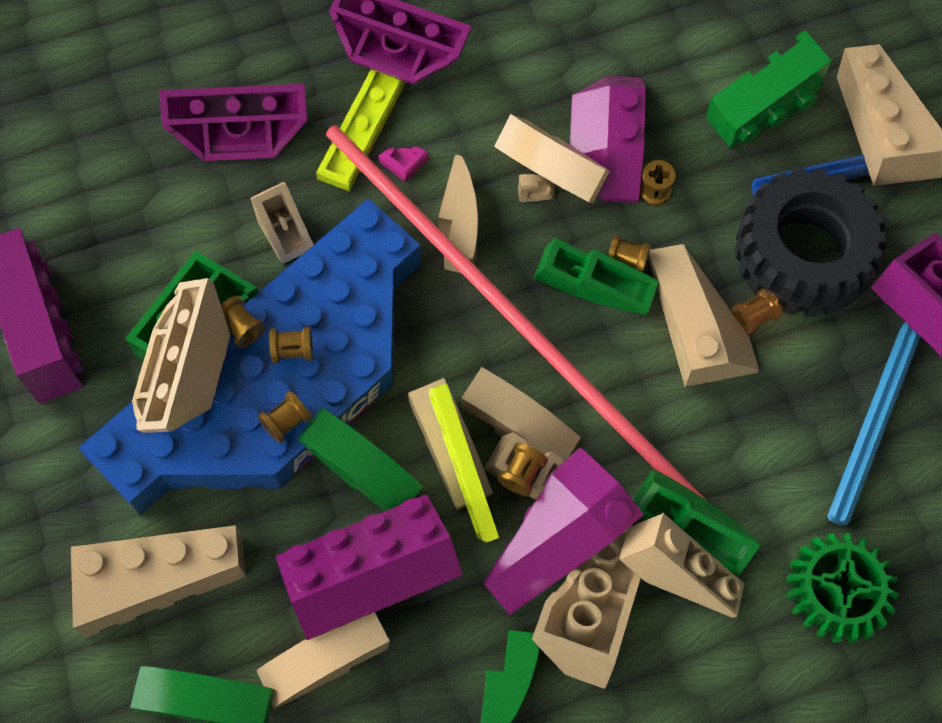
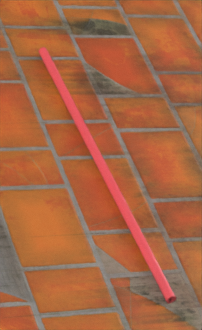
(506, 307)

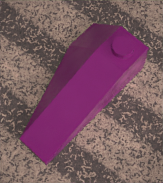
(567, 525)

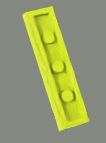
(362, 126)
(462, 463)

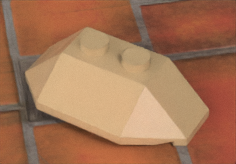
(182, 359)

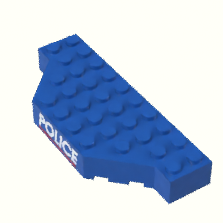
(348, 299)

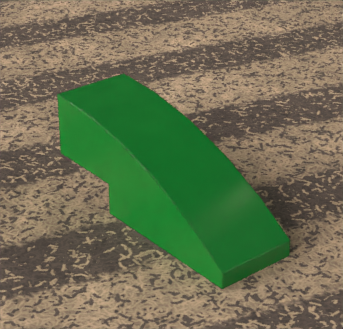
(595, 278)
(358, 461)
(699, 519)
(508, 689)
(200, 697)

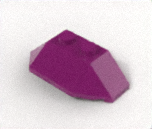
(398, 37)
(234, 120)
(610, 130)

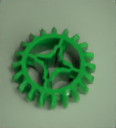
(872, 589)

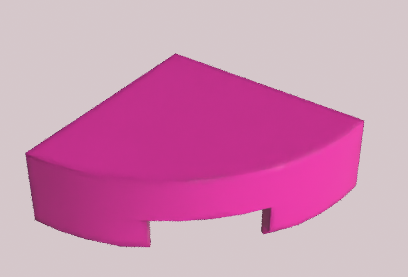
(404, 161)

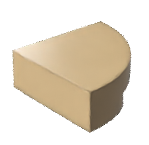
(534, 188)

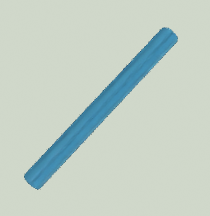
(873, 426)

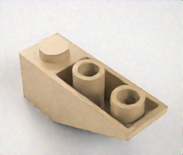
(678, 564)

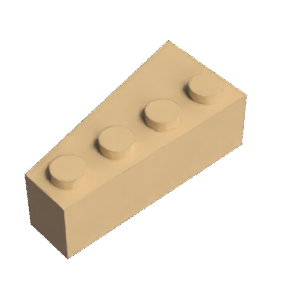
(889, 119)
(147, 573)

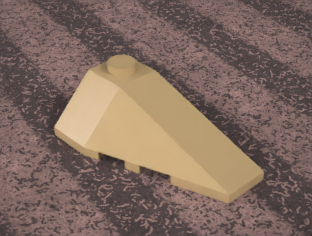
(700, 324)
(588, 616)

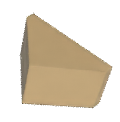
(281, 222)

